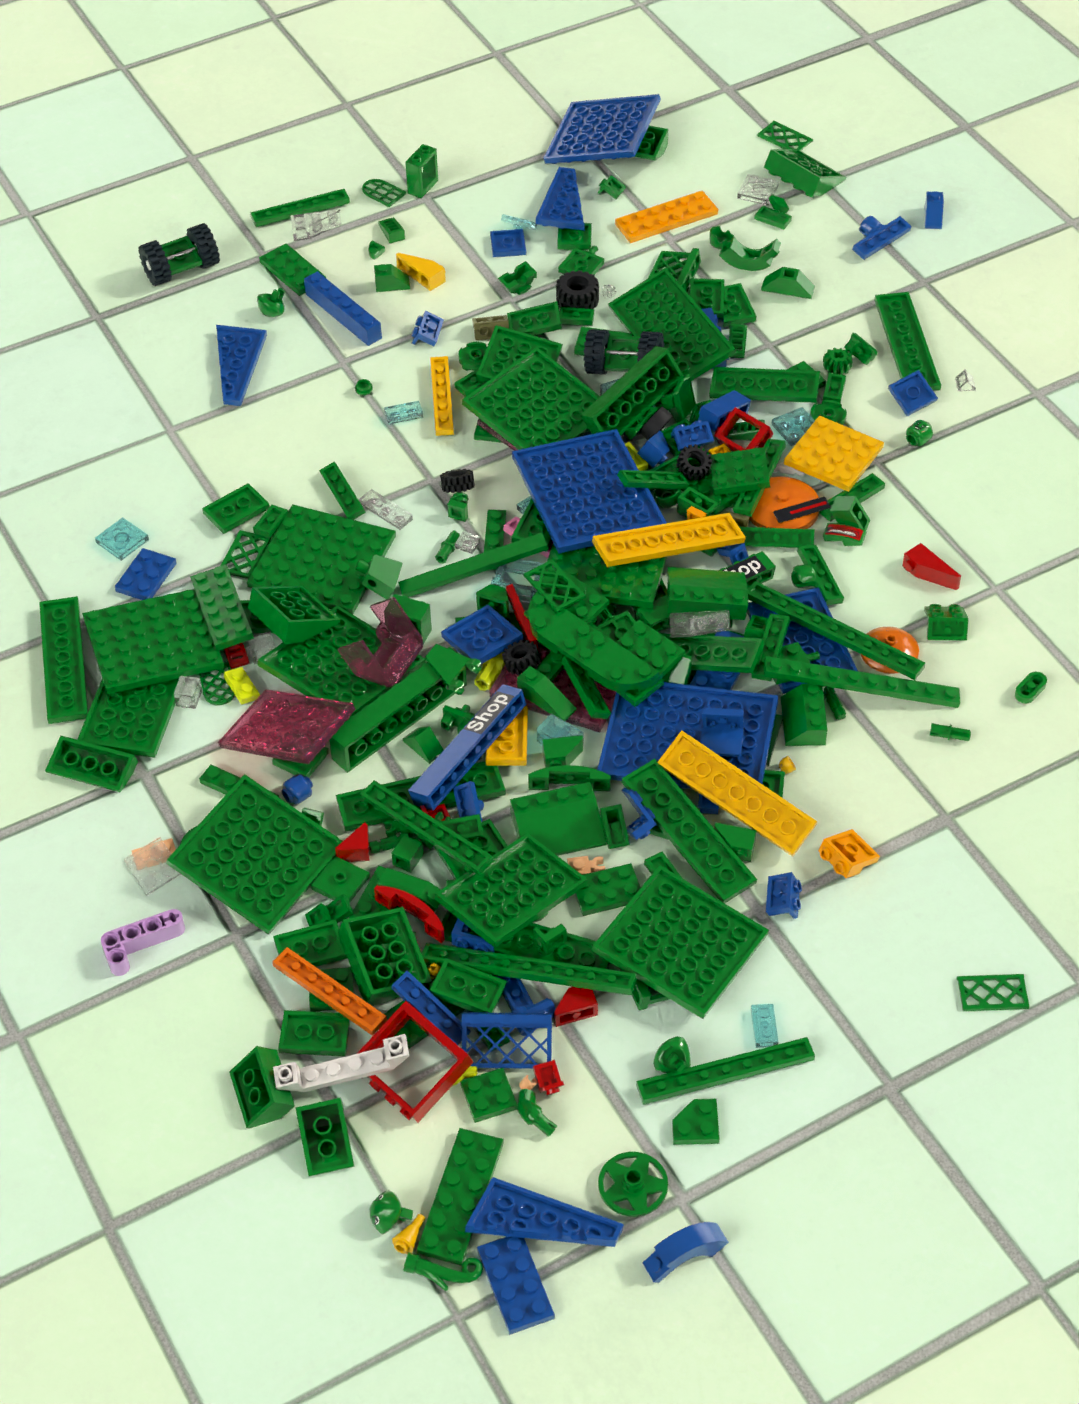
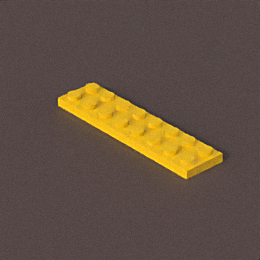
(668, 539)
(737, 793)

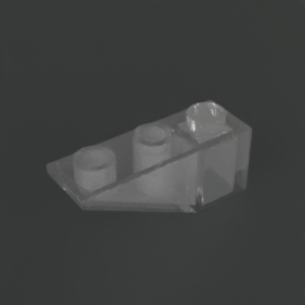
(313, 224)
(698, 623)

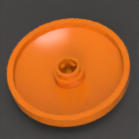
(782, 494)

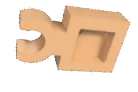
(585, 866)

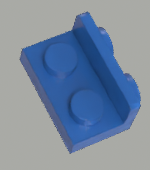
(427, 328)
(696, 433)
(783, 895)

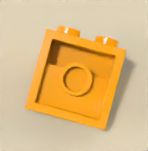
(847, 853)

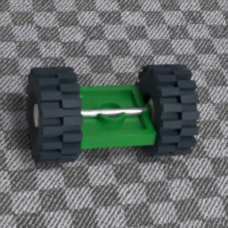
(179, 255)
(617, 353)

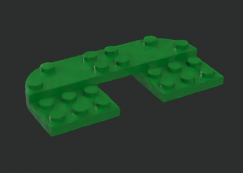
(629, 664)

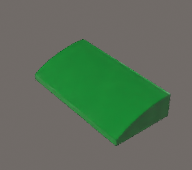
(91, 764)

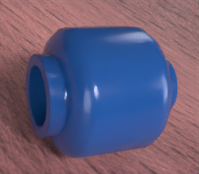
(297, 789)

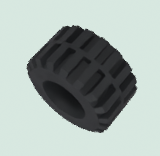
(577, 290)

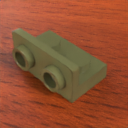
(485, 326)

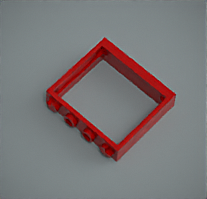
(388, 1030)

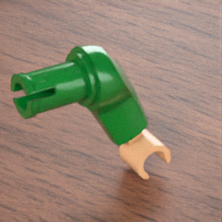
(530, 1111)

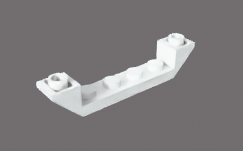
(343, 1069)

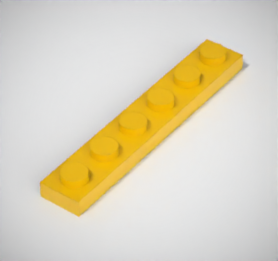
(442, 396)

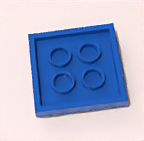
(482, 634)

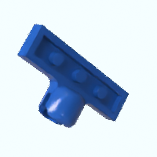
(879, 235)

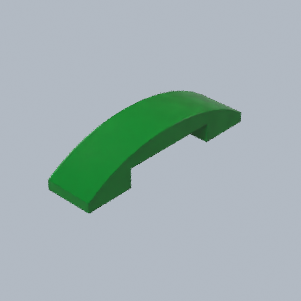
(569, 774)

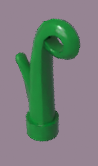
(438, 1273)

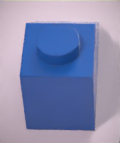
(933, 210)
(655, 450)

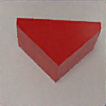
(355, 846)

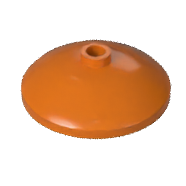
(896, 638)

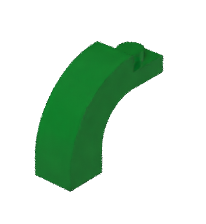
(749, 259)

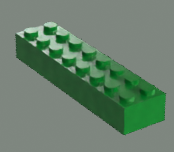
(389, 716)

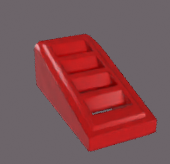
(236, 662)

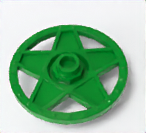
(633, 1184)

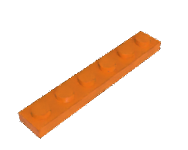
(330, 991)

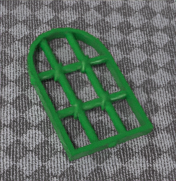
(379, 186)

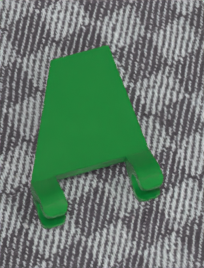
(449, 666)

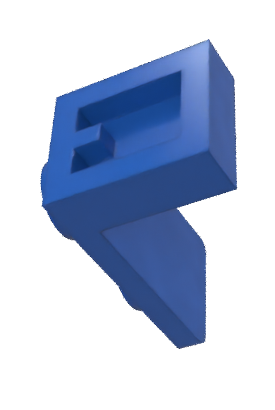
(462, 938)

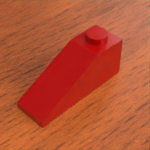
(929, 567)

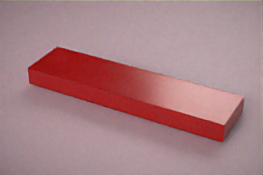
(519, 613)

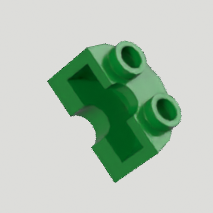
(520, 279)

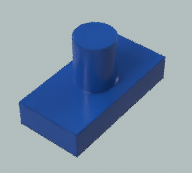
(467, 800)

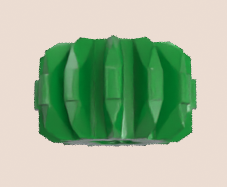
(837, 361)

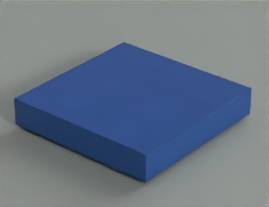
(508, 243)
(912, 393)

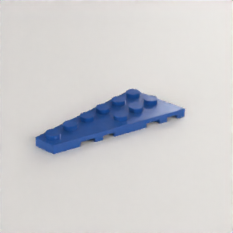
(562, 202)
(238, 356)
(527, 1214)

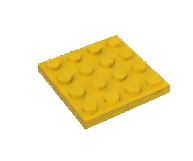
(833, 453)

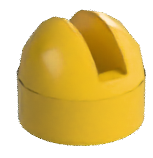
(787, 765)

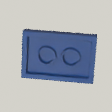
(145, 574)

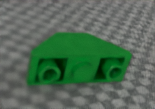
(788, 282)

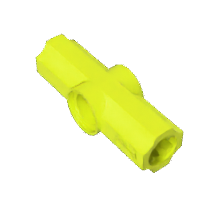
(489, 672)

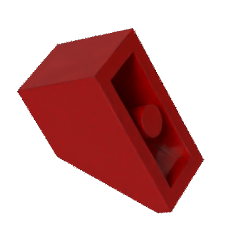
(575, 1006)

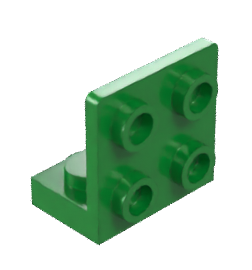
(946, 622)

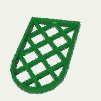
(219, 687)

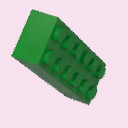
(633, 393)

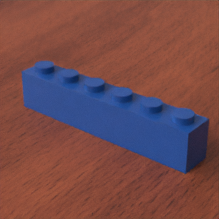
(343, 308)

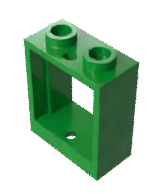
(417, 181)

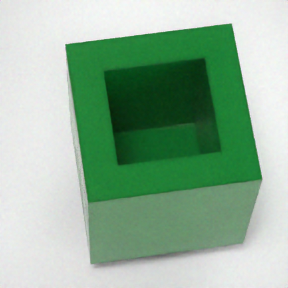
(407, 853)

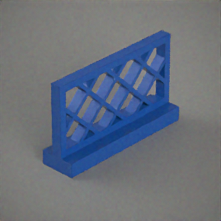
(512, 1021)

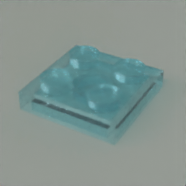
(793, 425)
(122, 538)

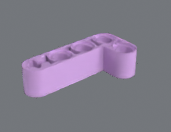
(165, 926)

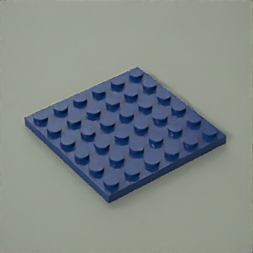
(602, 129)

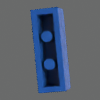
(718, 409)

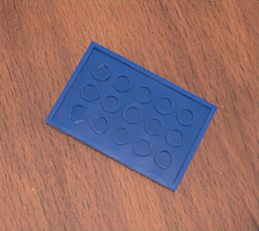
(831, 652)

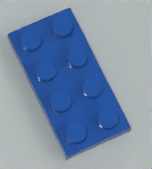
(515, 1283)

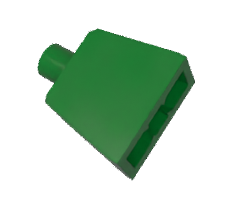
(380, 574)

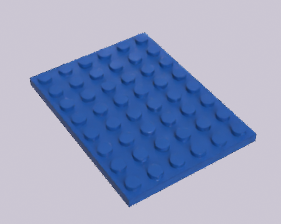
(580, 491)
(649, 729)

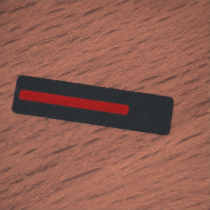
(801, 509)

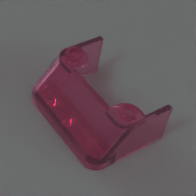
(398, 649)

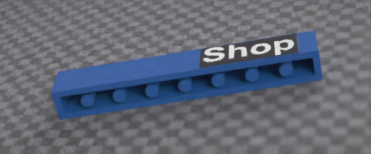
(467, 747)

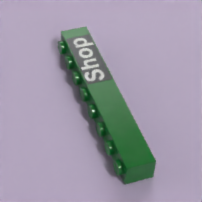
(756, 568)

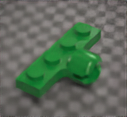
(816, 574)

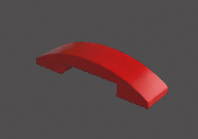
(393, 897)

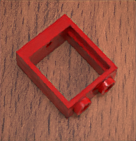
(757, 442)

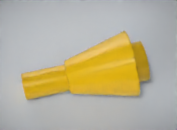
(405, 1240)

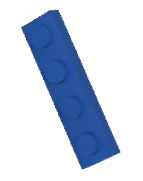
(429, 1006)

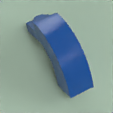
(685, 1244)

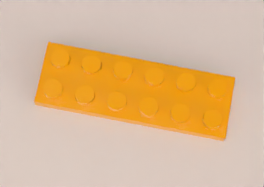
(666, 216)

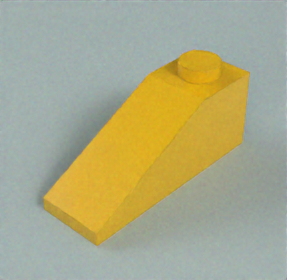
(422, 270)

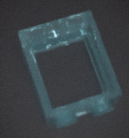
(520, 566)

